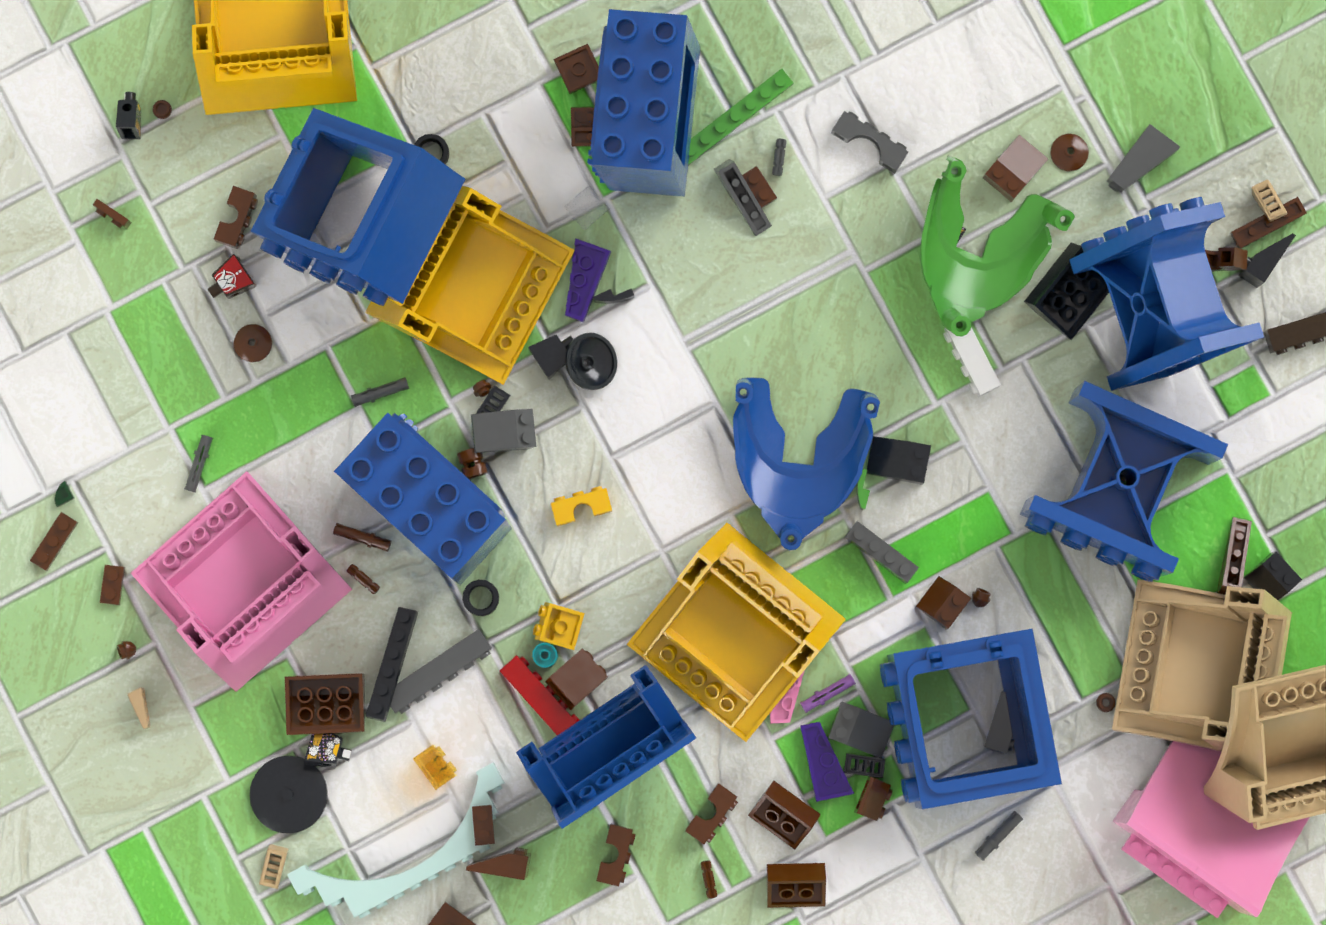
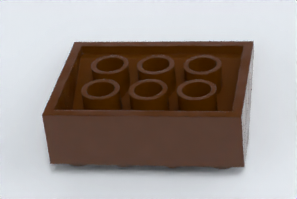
(325, 704)
(508, 864)

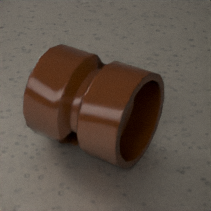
(466, 458)

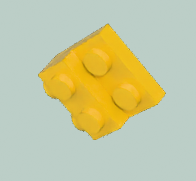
(558, 625)

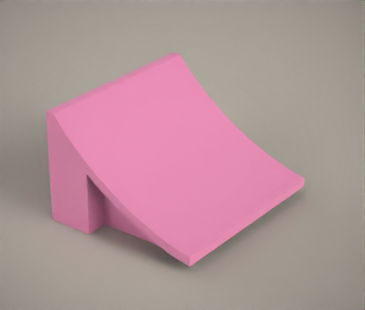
(240, 582)
(1197, 841)

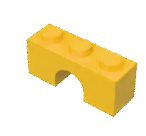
(564, 508)

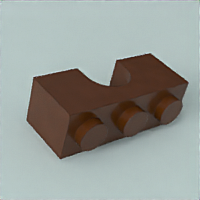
(232, 233)
(1227, 259)
(723, 801)
(613, 872)

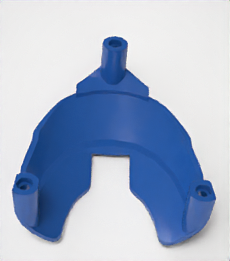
(794, 494)

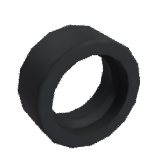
(439, 140)
(480, 583)

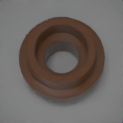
(481, 388)
(1112, 702)

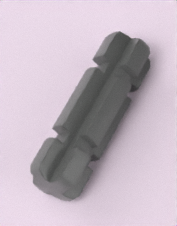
(779, 157)

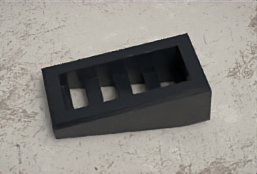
(490, 396)
(881, 765)

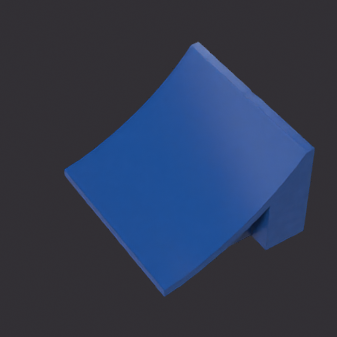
(607, 748)

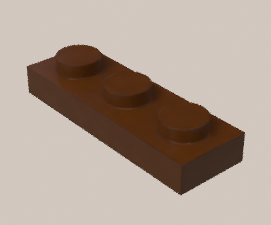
(54, 541)

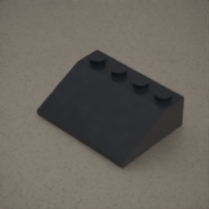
(1065, 297)

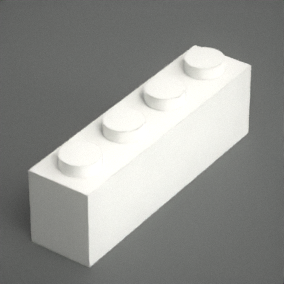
(973, 361)

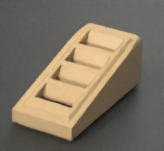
(1263, 190)
(139, 704)
(273, 849)

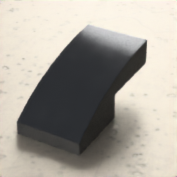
(608, 298)

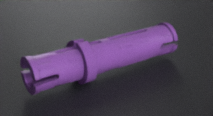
(807, 704)

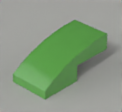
(862, 494)

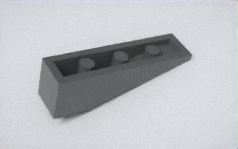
(742, 196)

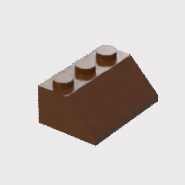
(784, 815)
(796, 885)

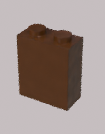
(577, 678)

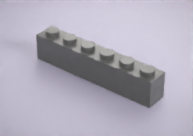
(440, 669)

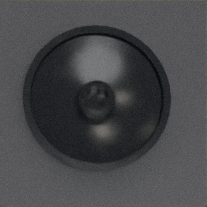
(288, 794)

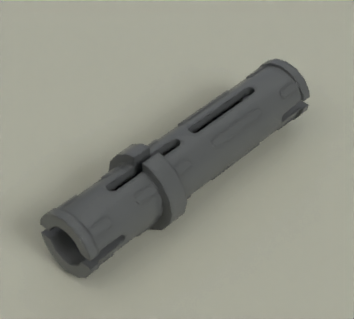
(373, 394)
(205, 441)
(998, 836)

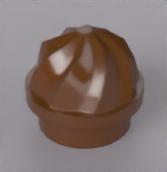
(980, 597)
(126, 649)

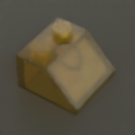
(435, 766)

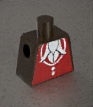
(231, 279)

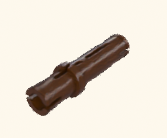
(368, 539)

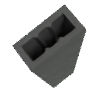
(1145, 155)

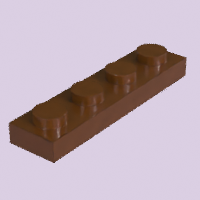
(1261, 226)

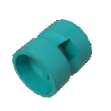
(545, 655)

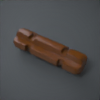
(363, 579)
(708, 879)

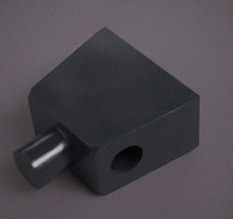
(550, 354)

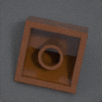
(943, 602)
(873, 799)

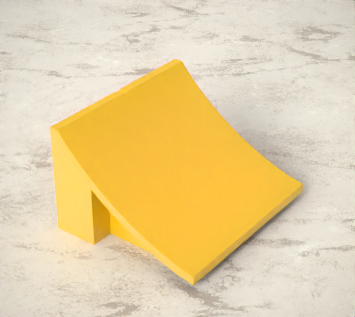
(272, 54)
(480, 286)
(735, 631)

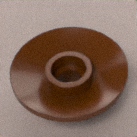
(1067, 161)
(259, 350)

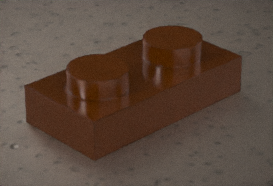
(759, 187)
(118, 219)
(112, 584)
(483, 825)

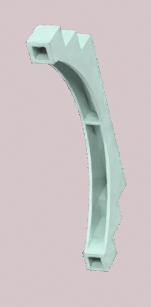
(366, 894)

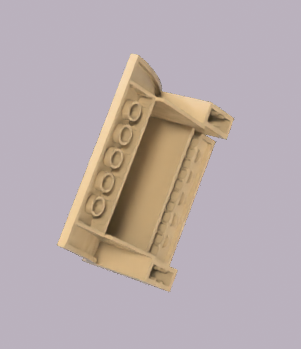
(1189, 653)
(1274, 750)

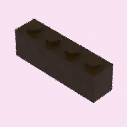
(1296, 334)

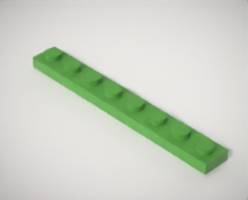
(738, 114)

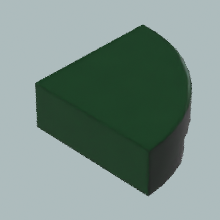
(63, 494)

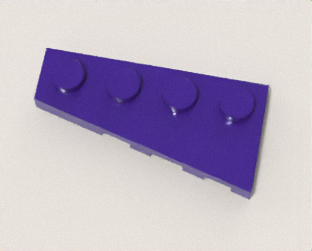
(587, 270)
(825, 770)

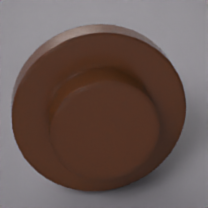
(162, 109)

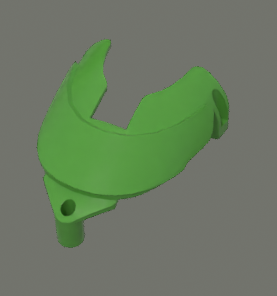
(965, 283)

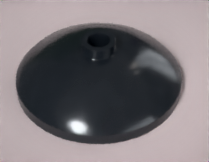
(599, 358)

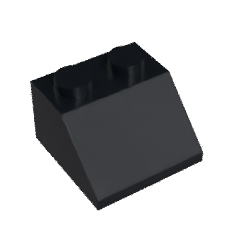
(1273, 576)

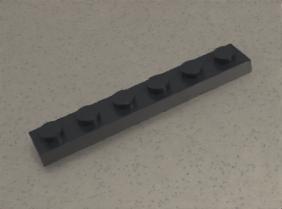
(391, 664)

